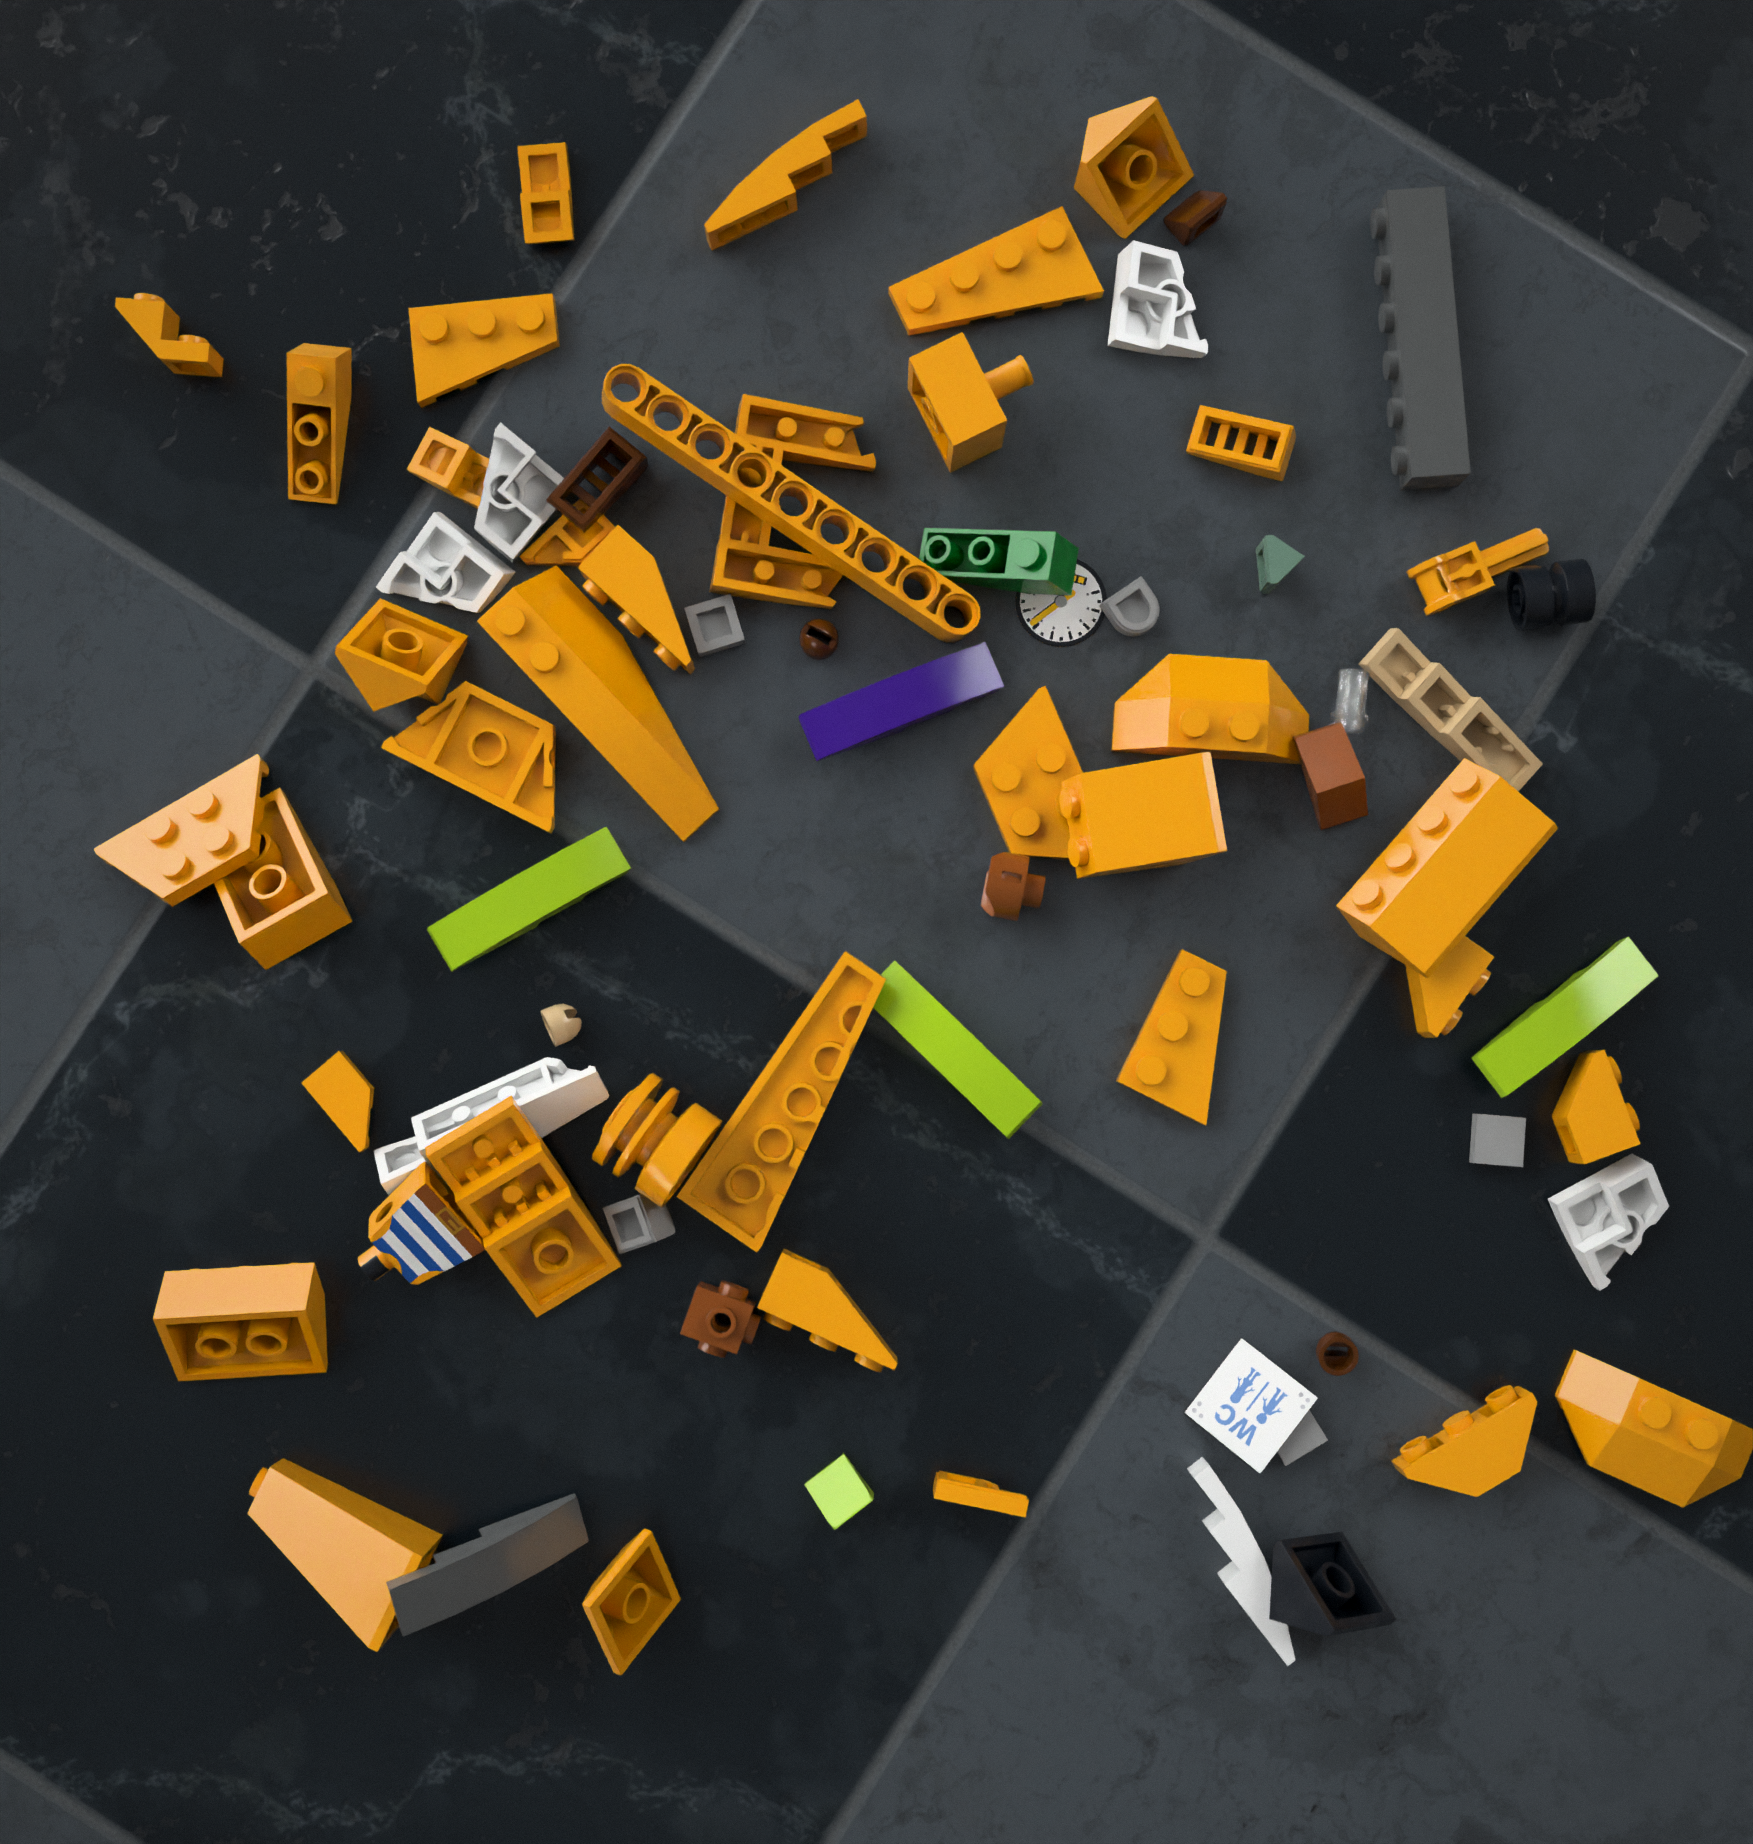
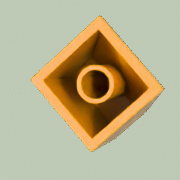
(1143, 816)

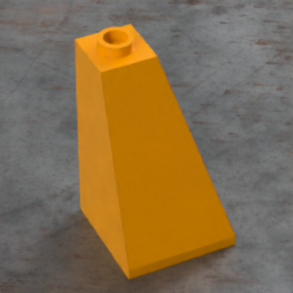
(341, 1544)

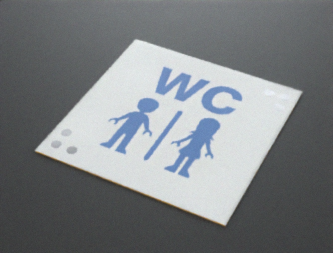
(1251, 1405)

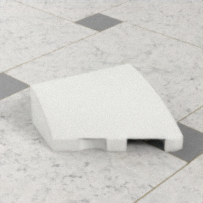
(1153, 305)
(514, 494)
(447, 568)
(1609, 1214)

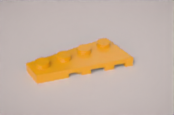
(1010, 273)

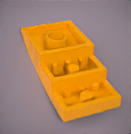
(523, 1206)

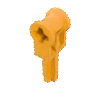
(1469, 572)

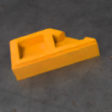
(565, 543)
(978, 1494)

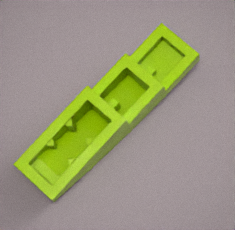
(528, 899)
(1564, 1017)
(954, 1052)

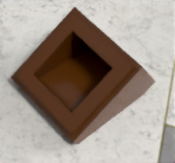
(1195, 215)

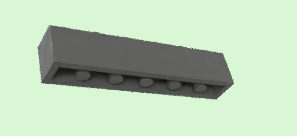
(1421, 338)

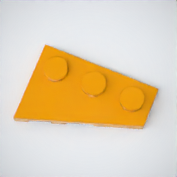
(475, 338)
(1179, 1039)

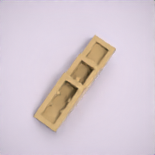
(1446, 709)

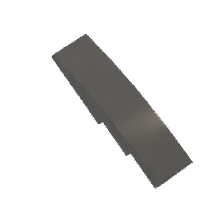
(488, 1565)

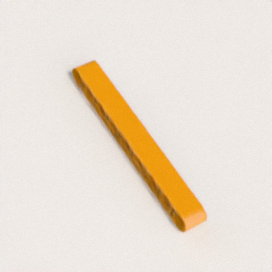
(778, 483)

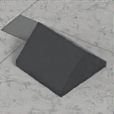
(1324, 1587)

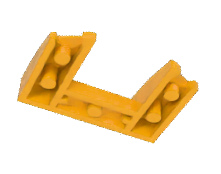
(743, 557)

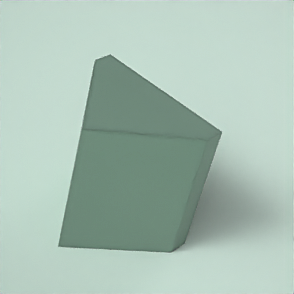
(1274, 562)

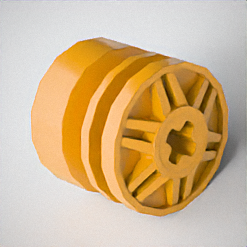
(656, 1139)

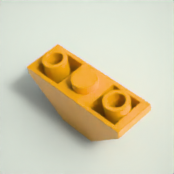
(1474, 1448)

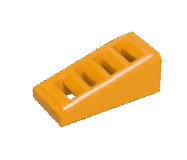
(1256, 463)

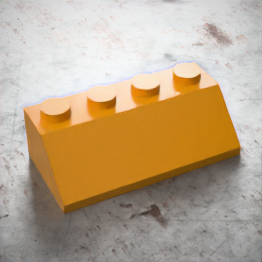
(1446, 868)

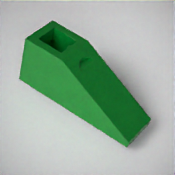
(1002, 559)

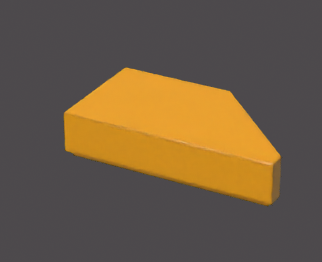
(344, 1097)

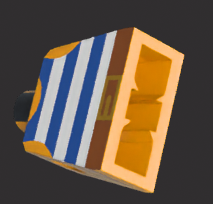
(419, 1230)

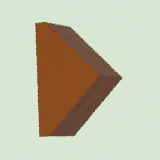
(1332, 775)

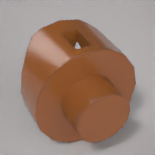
(1010, 886)

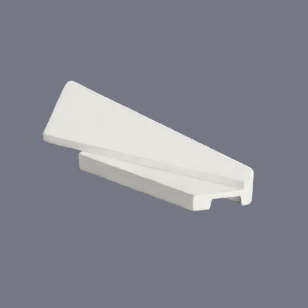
(543, 1090)

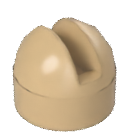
(560, 1023)

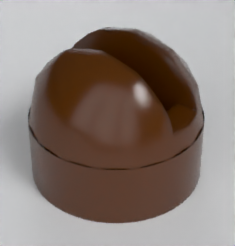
(813, 647)
(1337, 1361)

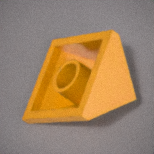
(1130, 164)
(400, 655)
(631, 1600)

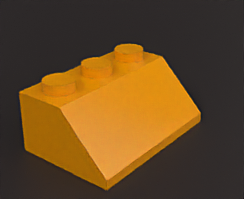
(243, 1321)

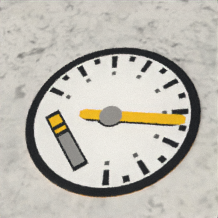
(1064, 618)

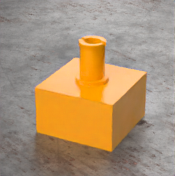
(962, 400)

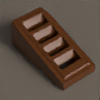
(607, 443)

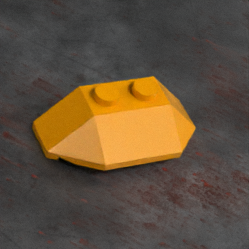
(1210, 706)
(1650, 1433)

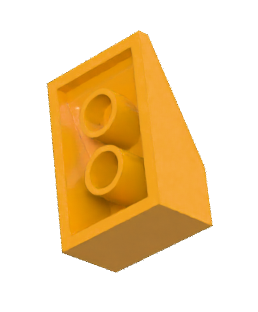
(285, 893)

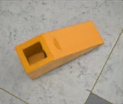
(317, 420)
(633, 583)
(815, 1300)

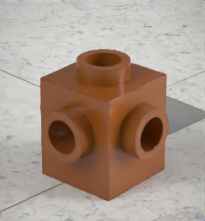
(702, 1321)

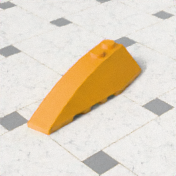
(602, 691)

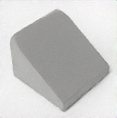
(638, 1222)

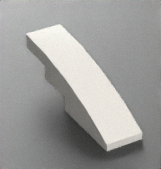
(1248, 1572)

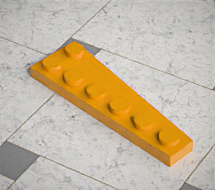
(767, 1136)

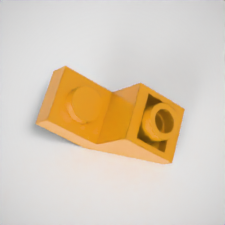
(159, 329)

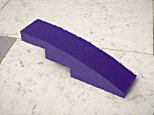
(900, 701)

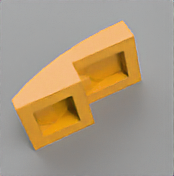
(546, 193)
(450, 466)

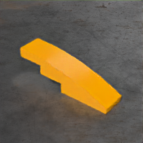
(771, 188)

